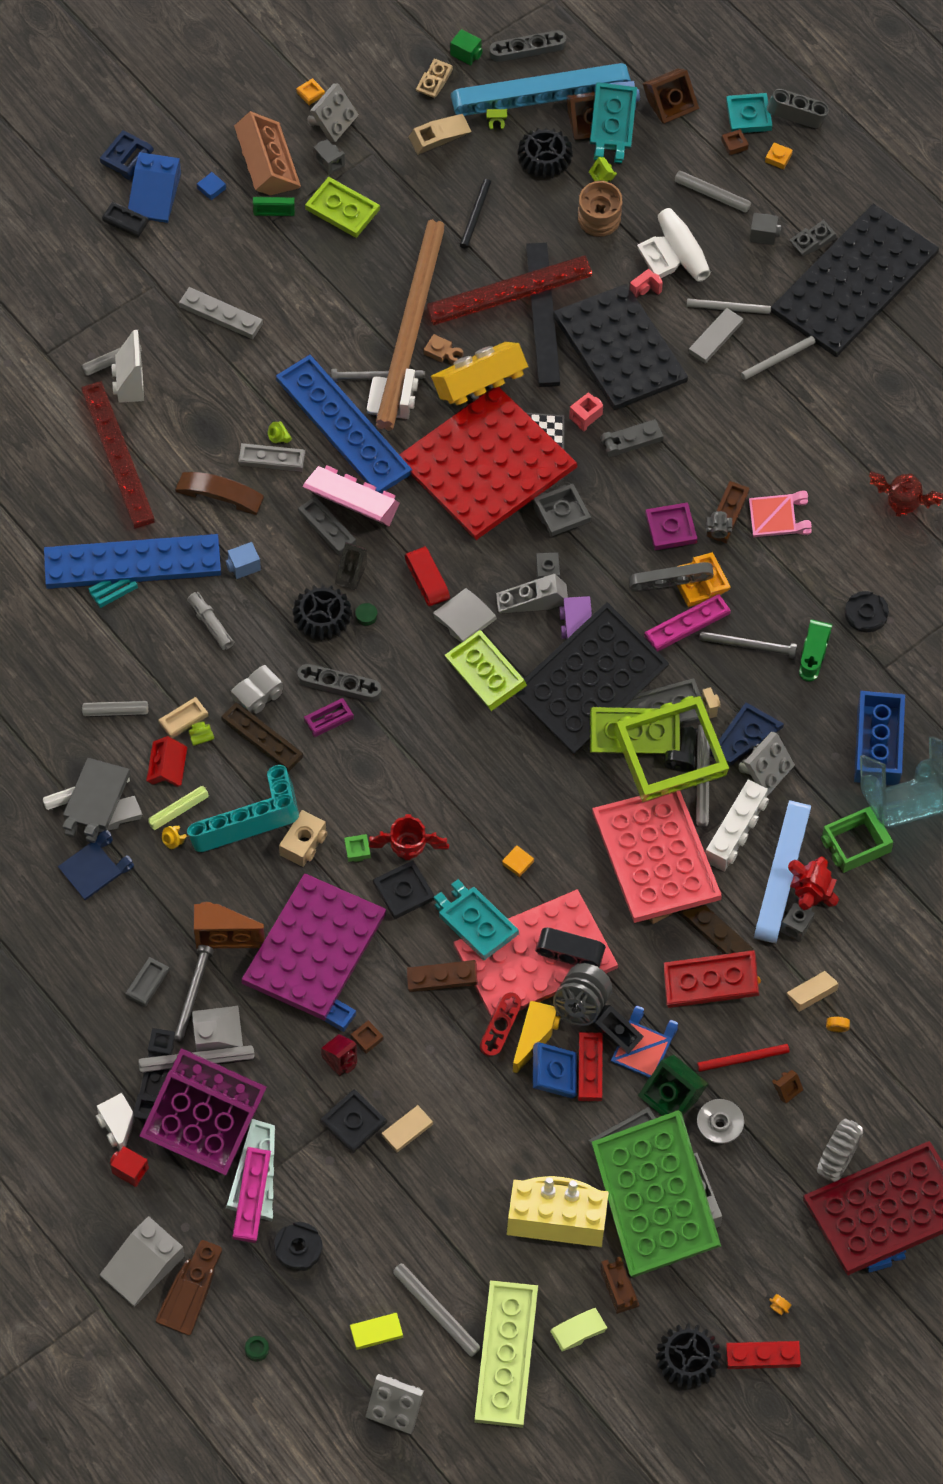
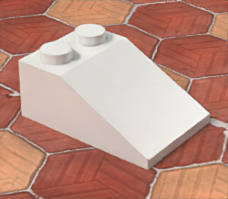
(128, 371)

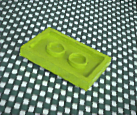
(342, 207)

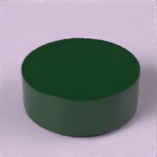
(366, 614)
(256, 1348)

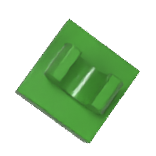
(357, 848)

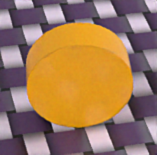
(838, 1024)

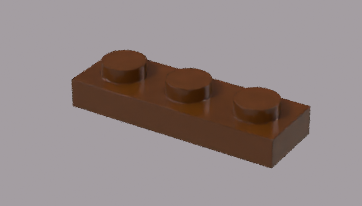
(732, 504)
(442, 976)

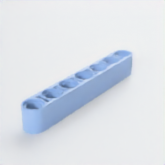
(780, 876)

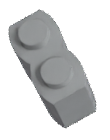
(257, 690)

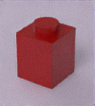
(129, 1166)

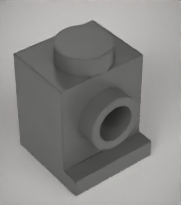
(329, 157)
(797, 927)

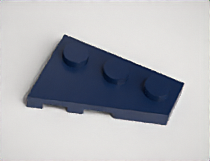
(745, 732)

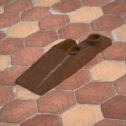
(190, 1289)

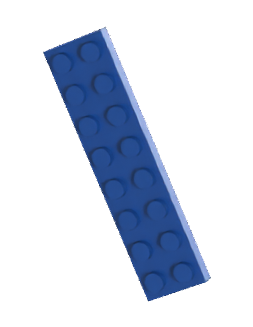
(343, 424)
(132, 561)

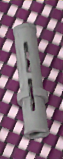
(206, 614)

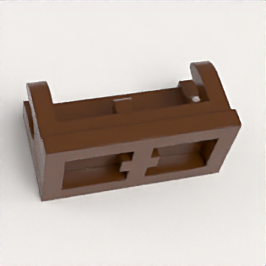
(619, 1285)

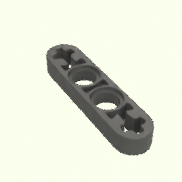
(528, 49)
(671, 576)
(338, 685)

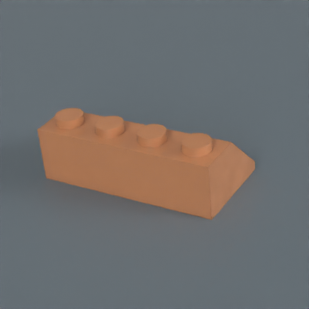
(266, 154)

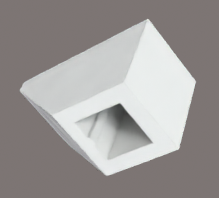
(117, 1118)

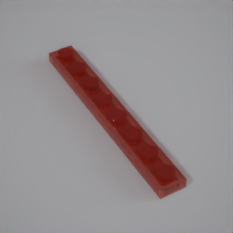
(509, 290)
(118, 455)

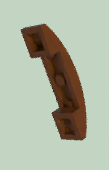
(220, 488)

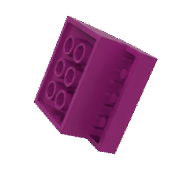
(203, 1111)

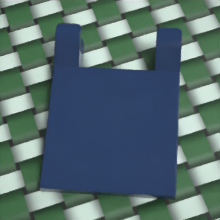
(92, 868)

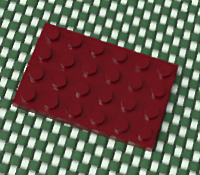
(881, 1208)

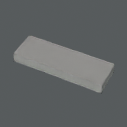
(715, 335)
(272, 457)

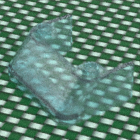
(909, 799)

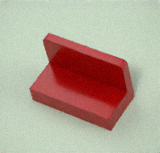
(167, 761)

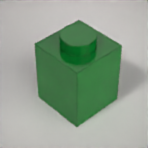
(466, 47)

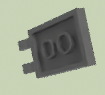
(95, 798)

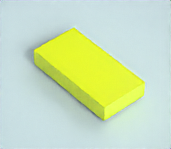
(376, 1331)

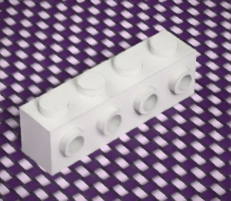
(736, 825)

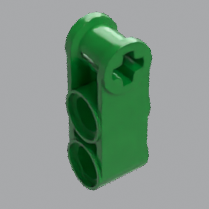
(814, 649)

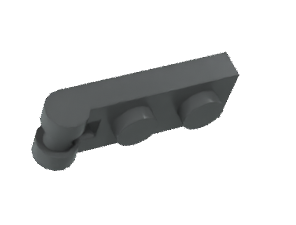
(632, 438)

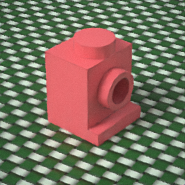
(586, 411)

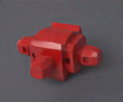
(813, 883)

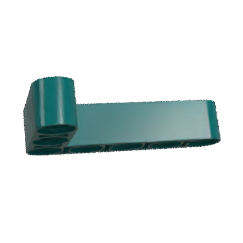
(250, 819)

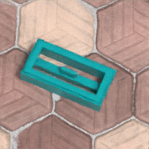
(96, 593)

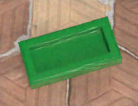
(273, 206)

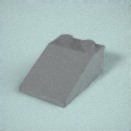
(142, 1261)

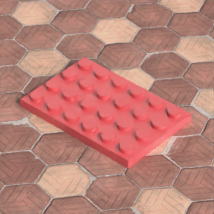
(656, 855)
(519, 967)

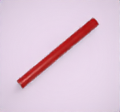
(743, 1057)

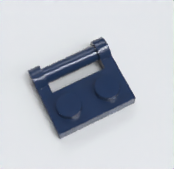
(121, 150)

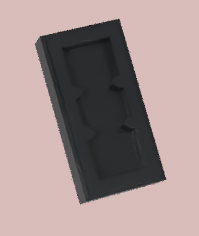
(125, 219)

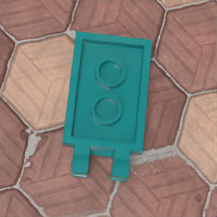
(613, 119)
(475, 920)

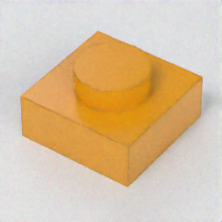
(778, 155)

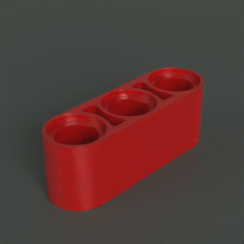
(427, 576)

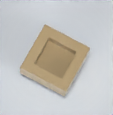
(711, 702)

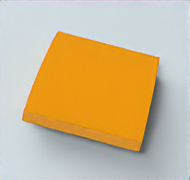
(701, 591)

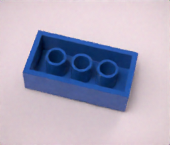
(881, 732)

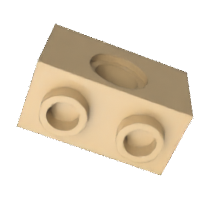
(304, 826)

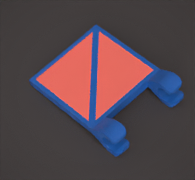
(649, 1050)

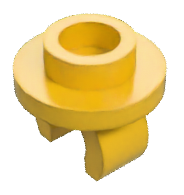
(171, 837)

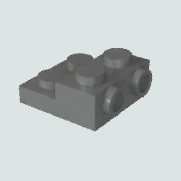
(561, 509)

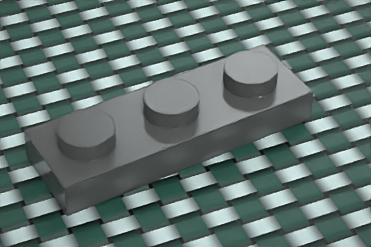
(326, 525)

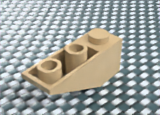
(438, 133)

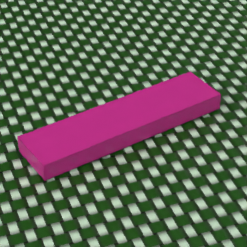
(687, 623)
(251, 1195)

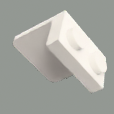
(407, 399)

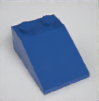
(154, 186)

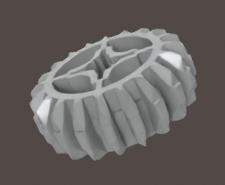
(840, 1150)

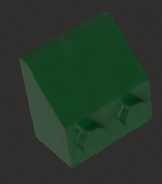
(672, 1087)

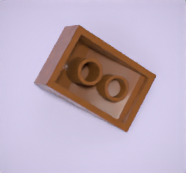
(225, 928)

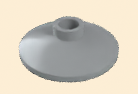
(720, 1111)

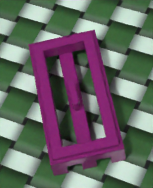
(342, 716)

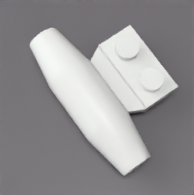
(676, 248)

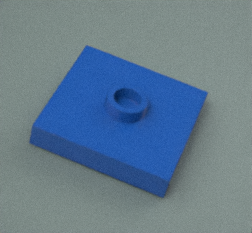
(554, 1070)

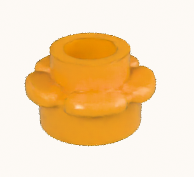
(779, 1304)

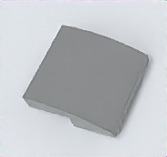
(464, 615)

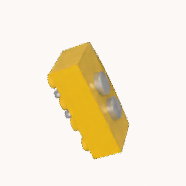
(473, 374)

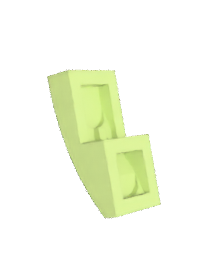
(577, 1329)

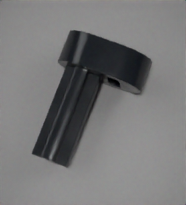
(683, 759)

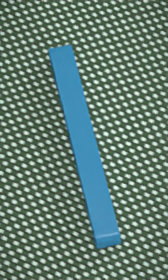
(535, 89)

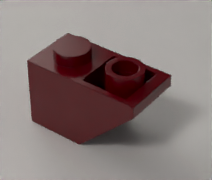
(340, 1054)

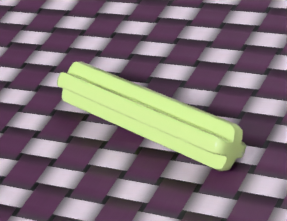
(178, 807)

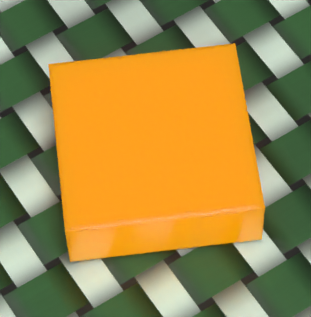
(310, 91)
(518, 861)

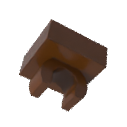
(788, 1086)

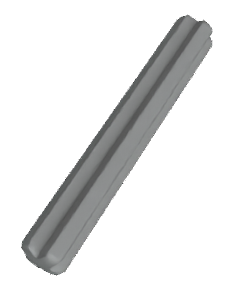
(712, 191)

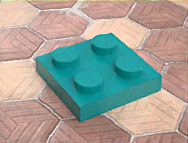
(749, 113)

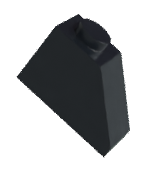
(617, 1029)

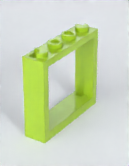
(682, 781)

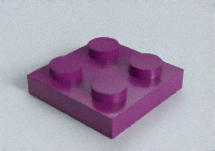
(671, 526)

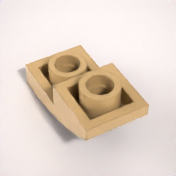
(435, 78)

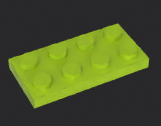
(485, 670)
(646, 739)

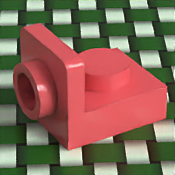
(644, 282)

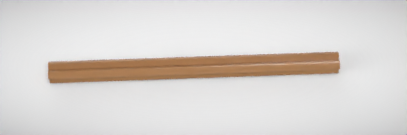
(410, 325)

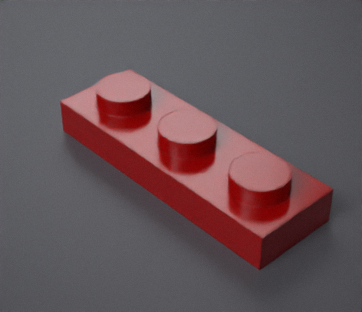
(590, 1066)
(763, 1355)

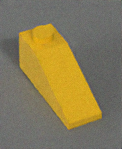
(537, 1027)

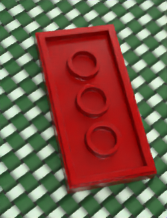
(711, 979)

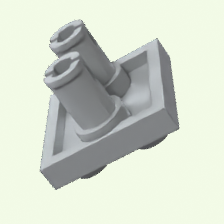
(333, 113)
(768, 762)
(394, 1403)

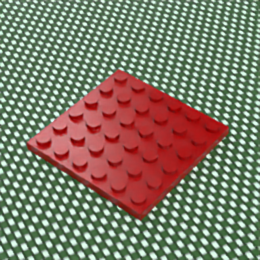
(487, 462)

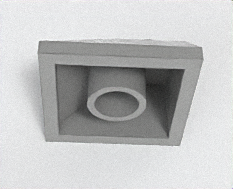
(217, 1028)

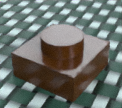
(734, 142)
(367, 1037)

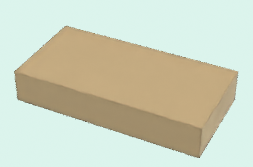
(183, 717)
(407, 1128)

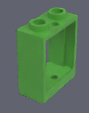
(876, 829)

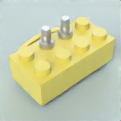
(557, 1211)

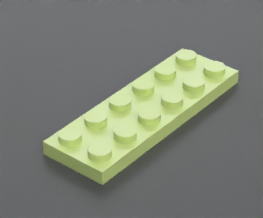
(506, 1354)

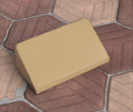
(812, 990)

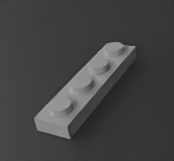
(220, 313)

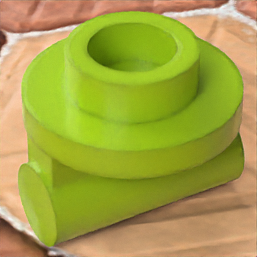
(278, 433)
(200, 733)

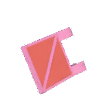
(776, 515)

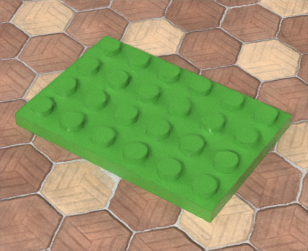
(656, 1194)

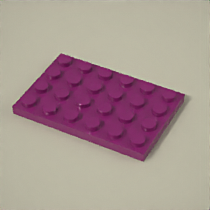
(314, 946)

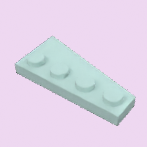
(259, 1136)

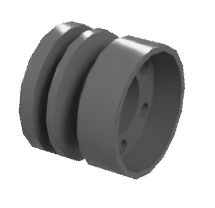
(582, 994)

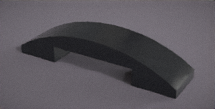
(160, 1044)

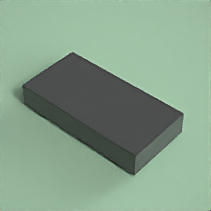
(147, 981)

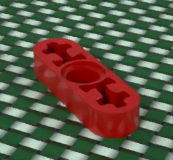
(500, 1006)

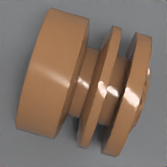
(600, 208)

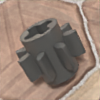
(719, 524)

